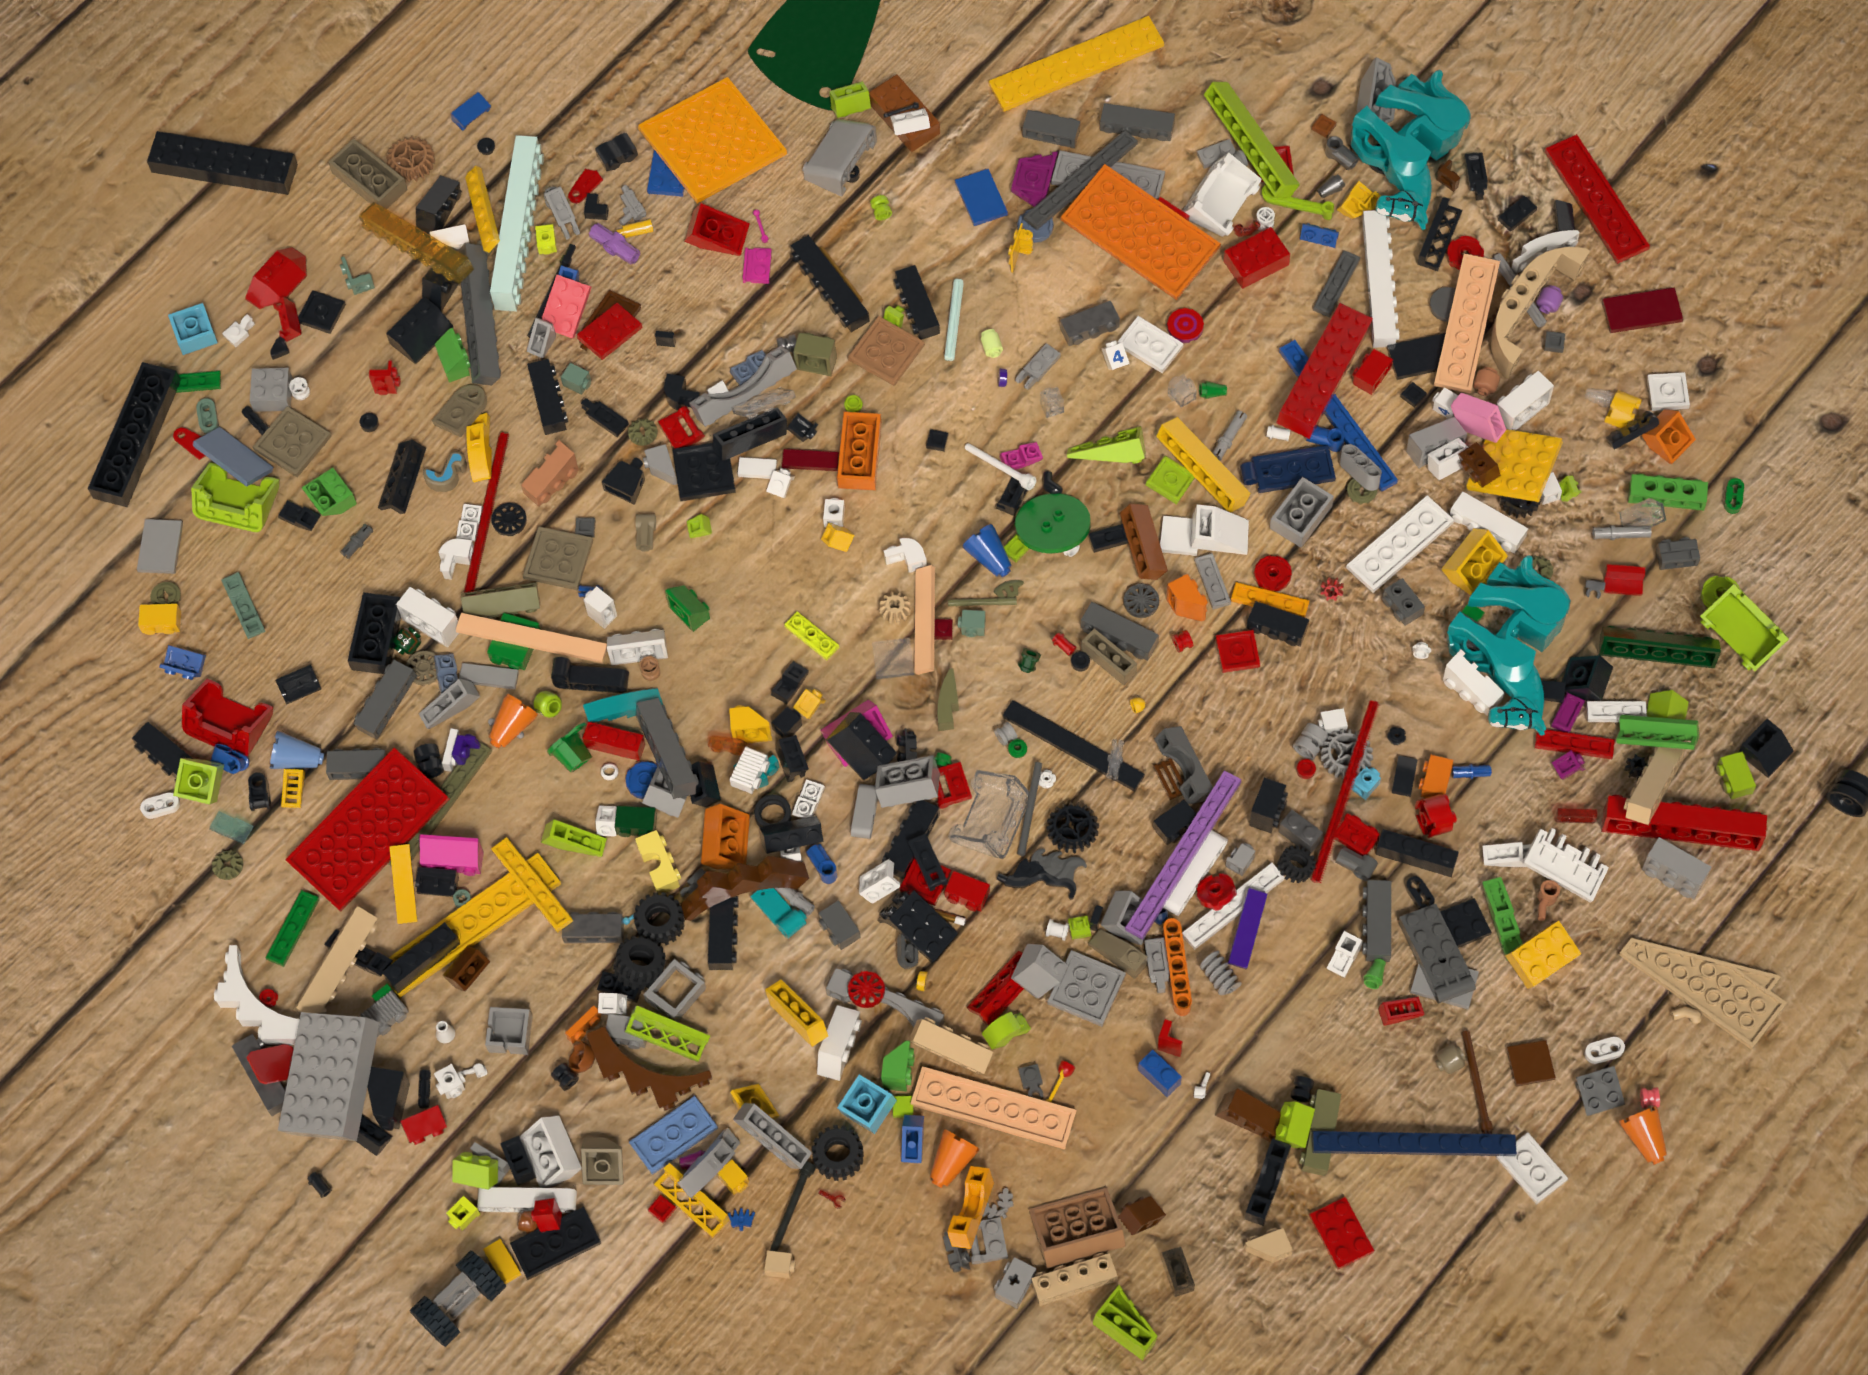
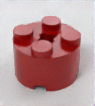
(1435, 815)

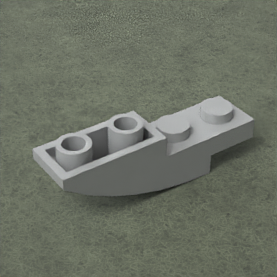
(709, 1163)

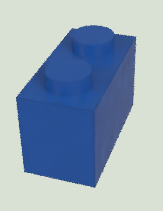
(1159, 1073)

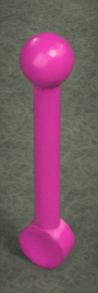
(764, 238)

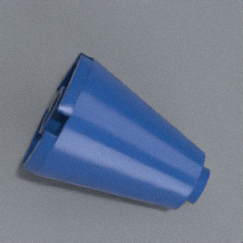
(989, 551)

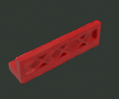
(998, 1000)

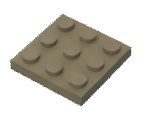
(292, 441)
(558, 558)

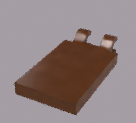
(608, 301)

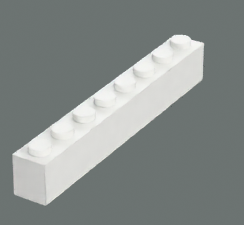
(1379, 279)

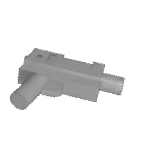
(633, 207)

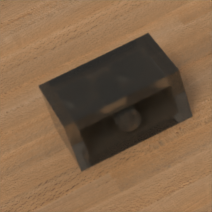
(1177, 1271)

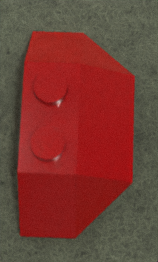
(277, 278)

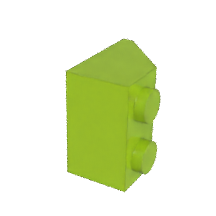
(198, 780)

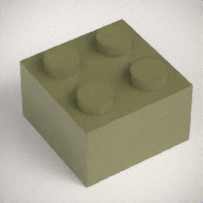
(815, 354)

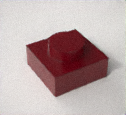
(943, 629)

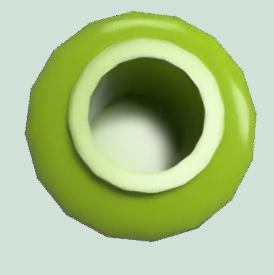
(547, 704)

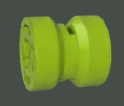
(881, 207)

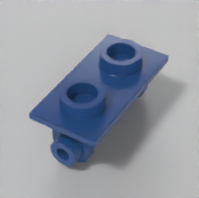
(1318, 235)

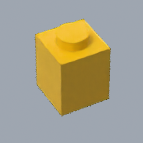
(733, 1177)

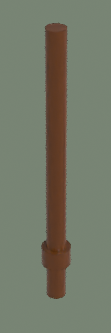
(1486, 1125)

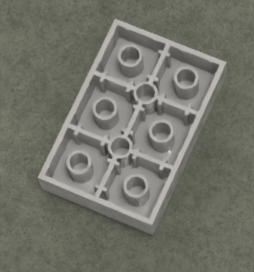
(328, 1076)

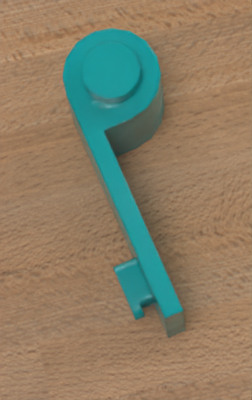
(779, 912)

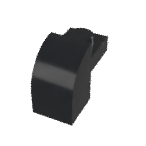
(676, 391)

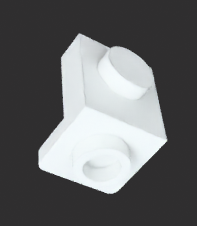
(780, 482)

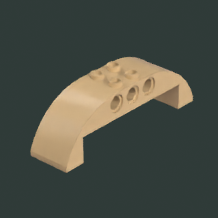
(1522, 294)

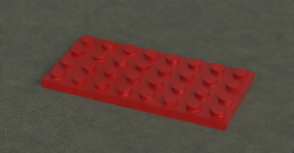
(357, 835)

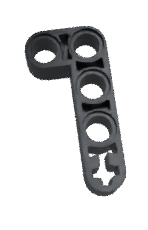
(587, 678)

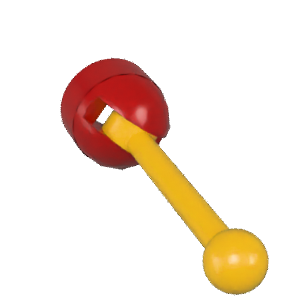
(1065, 1070)

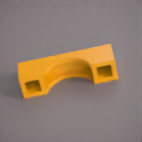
(977, 1192)

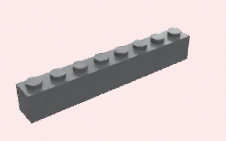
(479, 318)

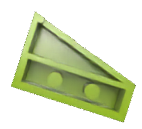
(1125, 1325)

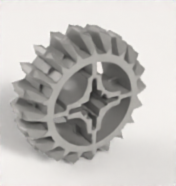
(1337, 743)

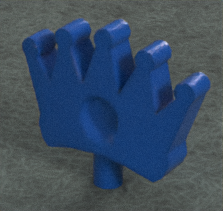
(741, 1220)

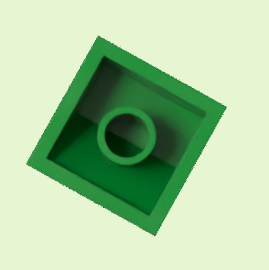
(687, 607)

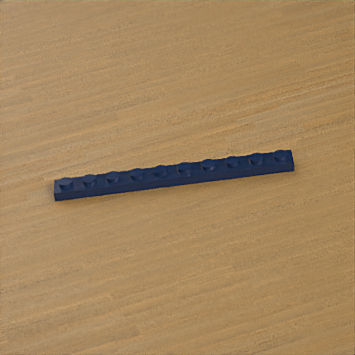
(1414, 1143)

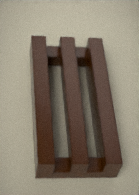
(1157, 767)

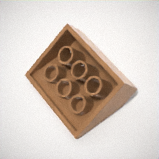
(1077, 1227)

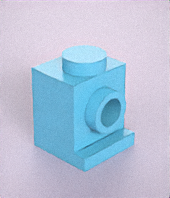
(1363, 787)

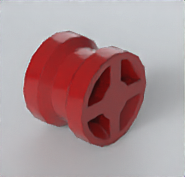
(1182, 641)

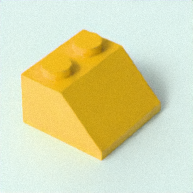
(749, 725)

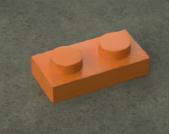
(588, 1020)

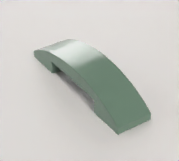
(243, 605)

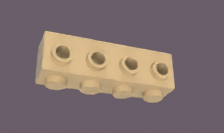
(951, 1046)
(1074, 1279)

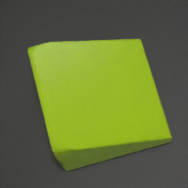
(699, 526)

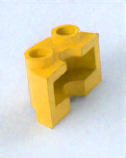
(1622, 409)

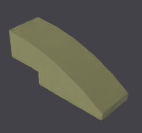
(947, 702)

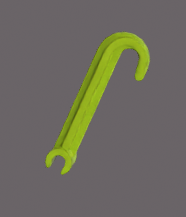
(1325, 209)

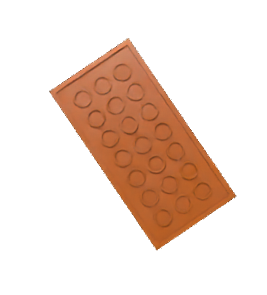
(1140, 231)

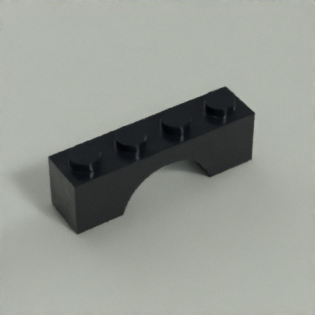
(1268, 1182)

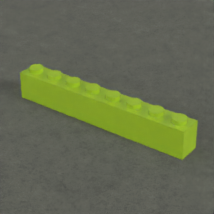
(1251, 139)

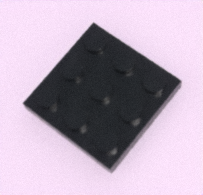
(702, 472)

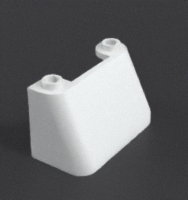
(1221, 195)

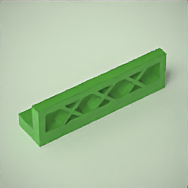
(1658, 730)

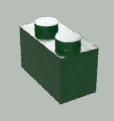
(635, 821)

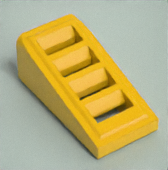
(294, 773)

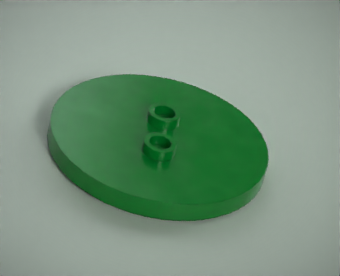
(1052, 523)

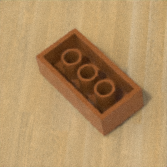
(896, 95)

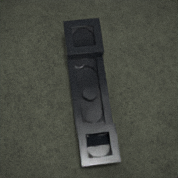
(366, 959)

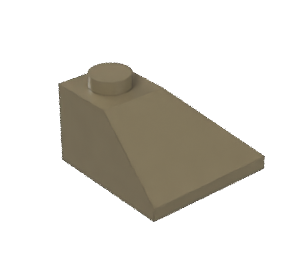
(601, 1162)

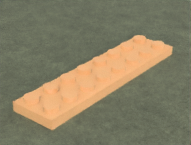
(1467, 323)
(993, 1107)

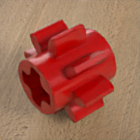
(1332, 594)

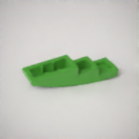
(1502, 914)

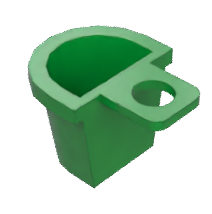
(570, 750)

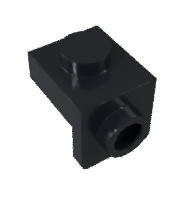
(802, 427)

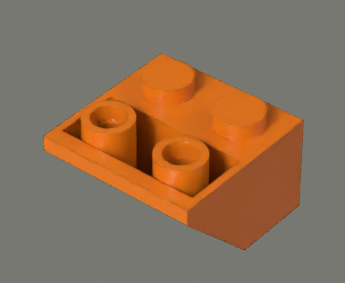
(1186, 599)

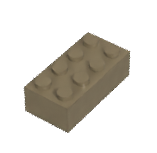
(367, 175)

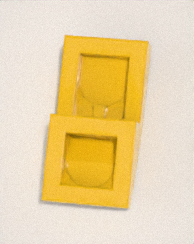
(502, 1261)

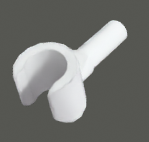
(479, 1069)
(1200, 1091)

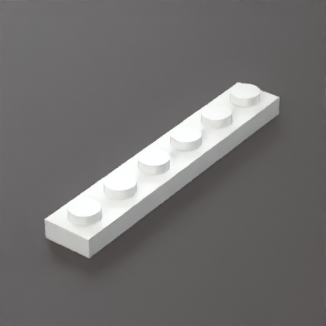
(1216, 920)

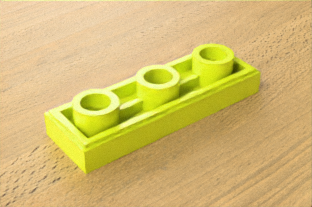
(818, 642)

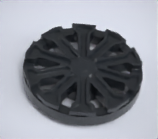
(509, 519)

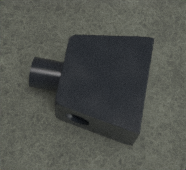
(625, 480)

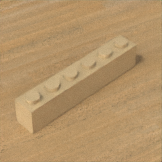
(1653, 784)
(336, 962)

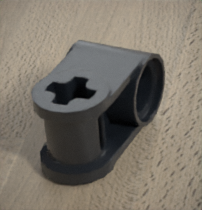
(258, 795)

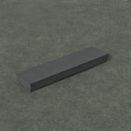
(1336, 283)

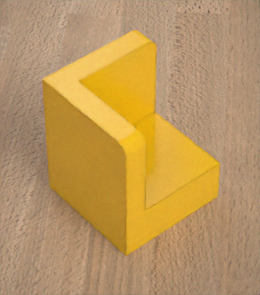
(837, 537)

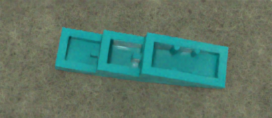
(618, 705)

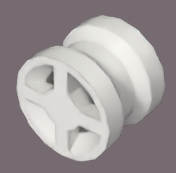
(299, 384)

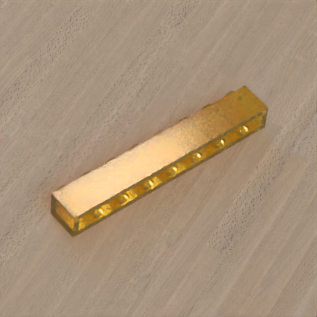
(416, 243)

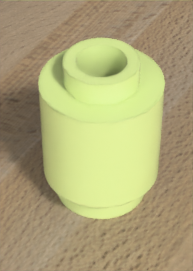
(991, 343)

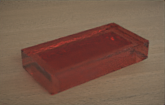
(1566, 815)

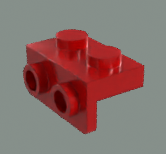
(385, 381)
(1357, 835)

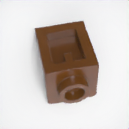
(1446, 177)

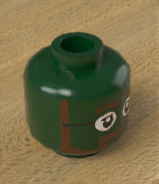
(407, 641)

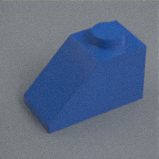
(912, 1138)

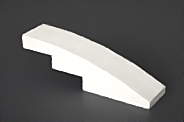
(1506, 854)

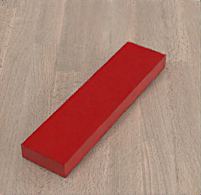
(1578, 743)

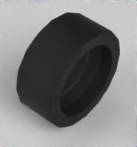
(771, 800)

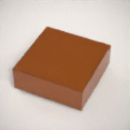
(1324, 126)

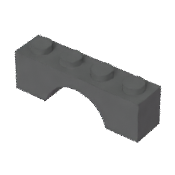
(1176, 745)

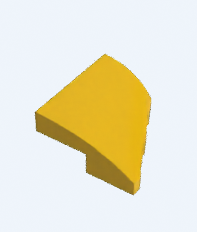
(1358, 200)

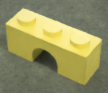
(652, 847)

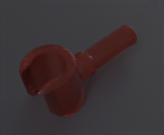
(832, 1198)

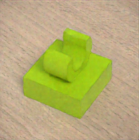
(894, 315)
(1569, 488)
(1079, 927)

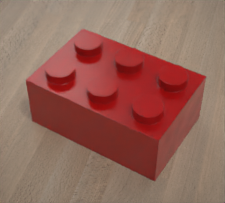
(1256, 257)

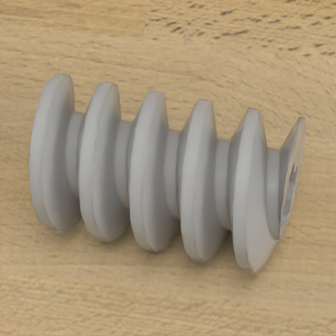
(1218, 974)

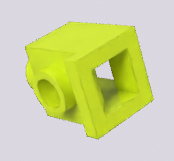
(546, 239)
(465, 1207)

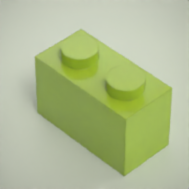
(850, 99)
(1736, 775)
(1294, 1124)
(475, 1170)

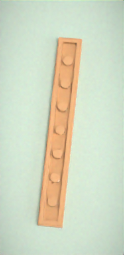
(531, 638)

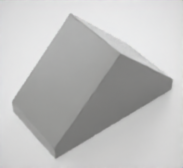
(541, 338)

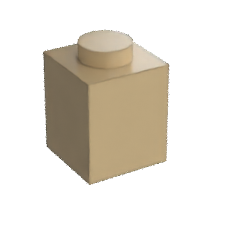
(779, 1264)

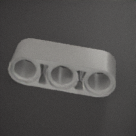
(1360, 467)
(864, 812)

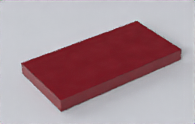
(1642, 310)

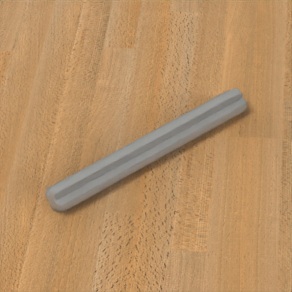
(1509, 275)

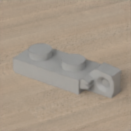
(1157, 962)

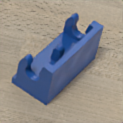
(470, 111)

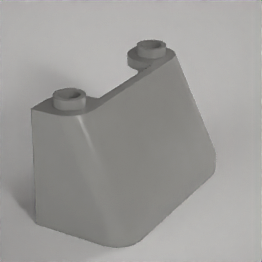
(838, 154)

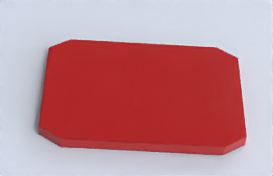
(271, 1063)

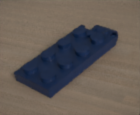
(1287, 469)

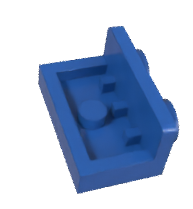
(183, 662)

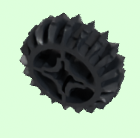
(1086, 819)

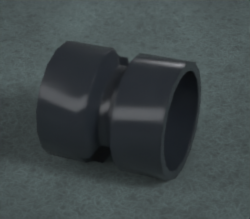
(428, 760)

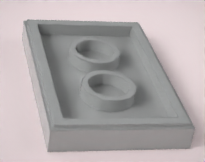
(160, 546)
(1422, 988)

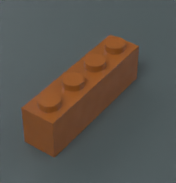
(1143, 541)

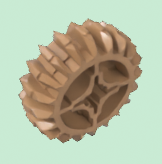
(421, 156)

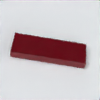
(810, 460)

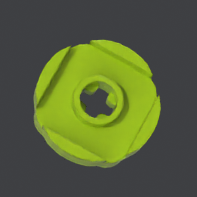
(1712, 585)

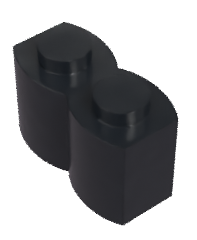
(616, 152)

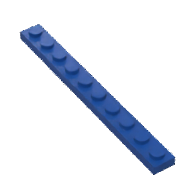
(1340, 417)

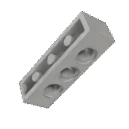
(772, 1136)

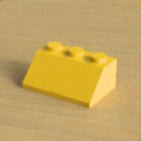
(1474, 560)

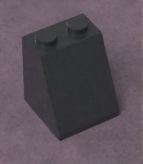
(388, 1096)

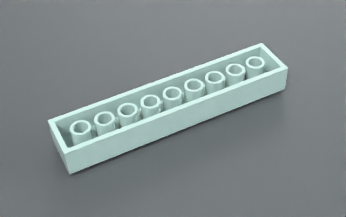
(516, 223)

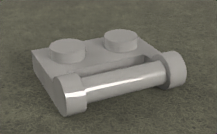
(993, 1242)

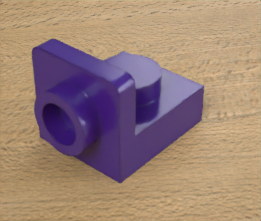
(462, 748)

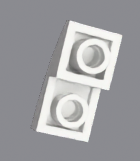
(469, 522)
(808, 800)

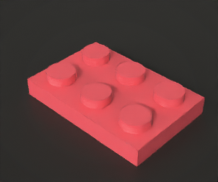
(566, 305)

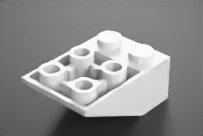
(1219, 530)

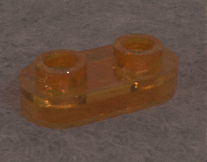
(727, 744)

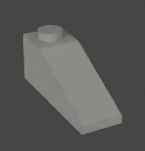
(449, 703)

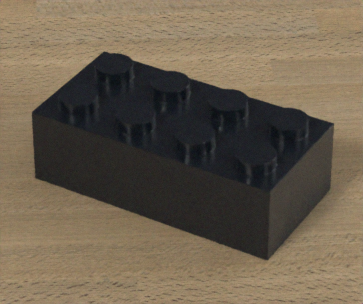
(374, 633)

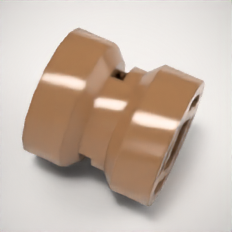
(648, 664)

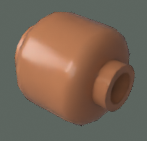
(1486, 381)

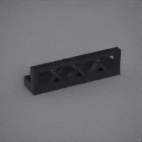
(1434, 230)
(402, 477)

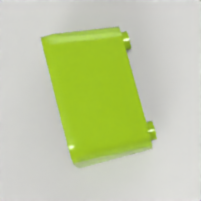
(230, 501)
(1744, 627)

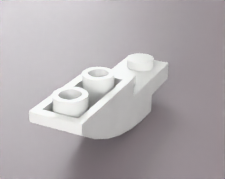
(1543, 244)

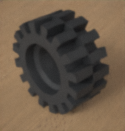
(1292, 871)

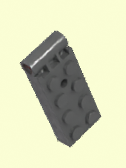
(1431, 944)

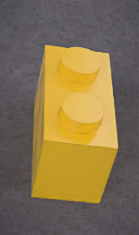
(159, 618)

